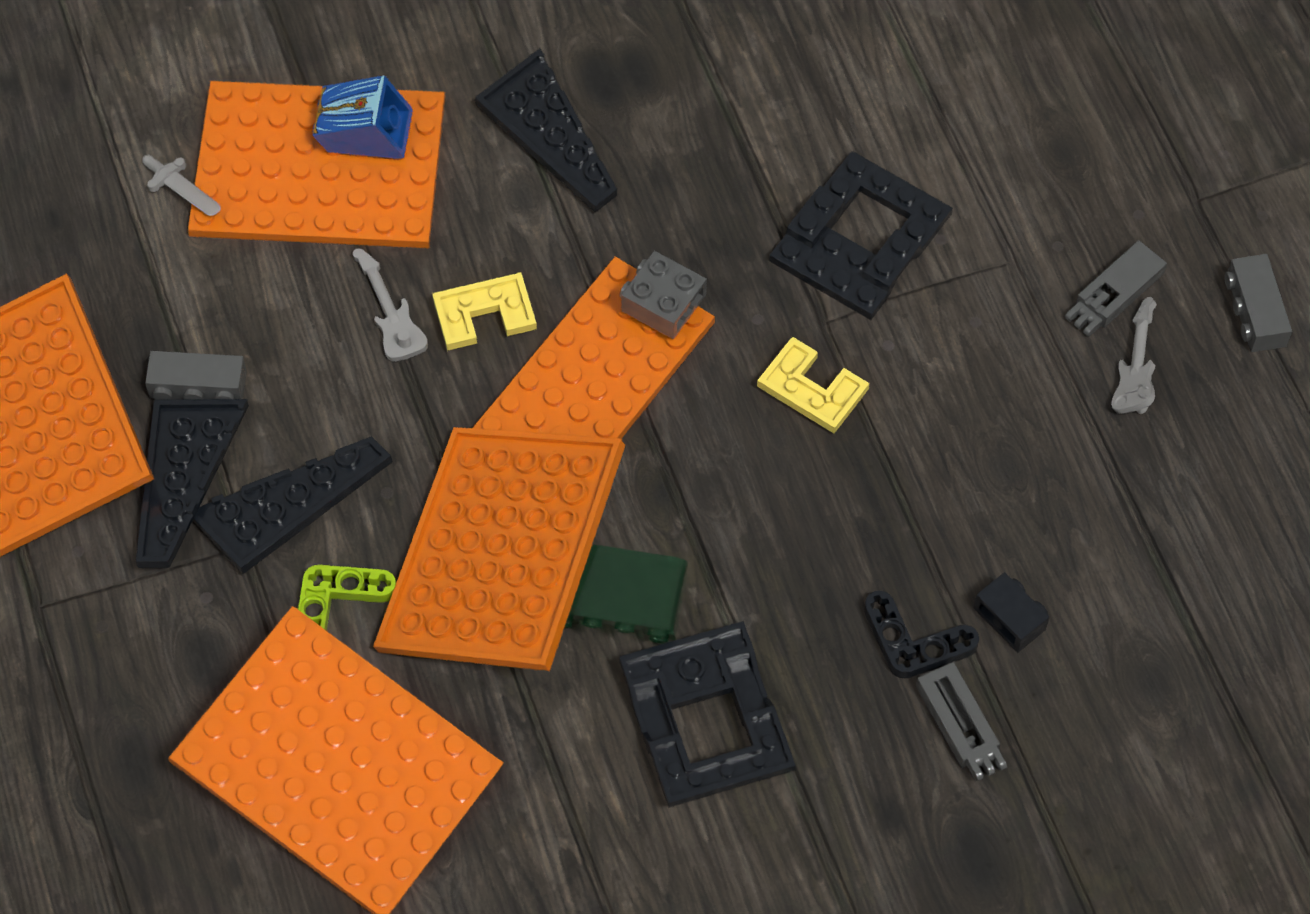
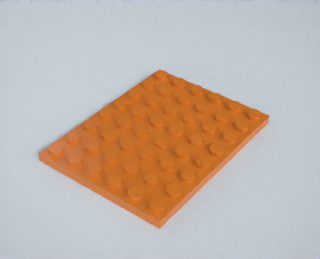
(286, 187)
(60, 418)
(500, 548)
(336, 762)

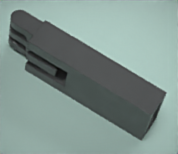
(1127, 277)
(957, 713)

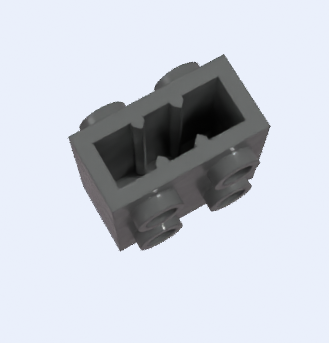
(663, 294)

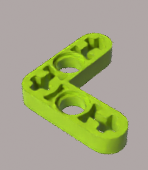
(324, 593)

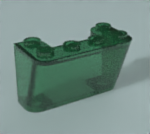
(630, 592)

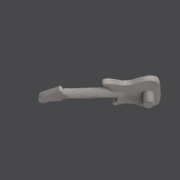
(400, 335)
(1135, 385)

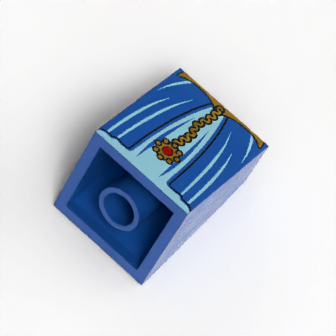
(363, 118)

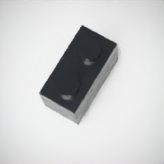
(1011, 611)

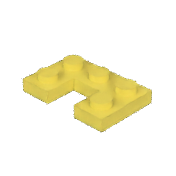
(502, 294)
(787, 383)

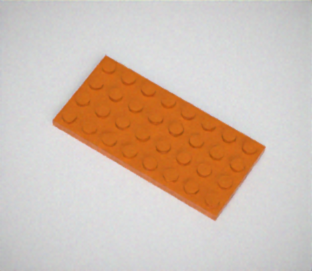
(594, 367)

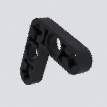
(907, 648)

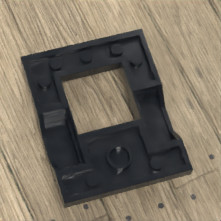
(842, 266)
(693, 672)

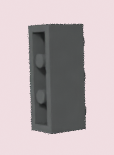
(1258, 303)
(195, 376)

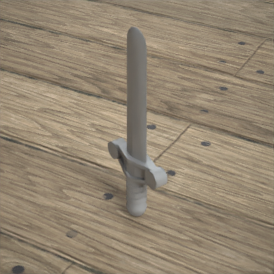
(169, 175)

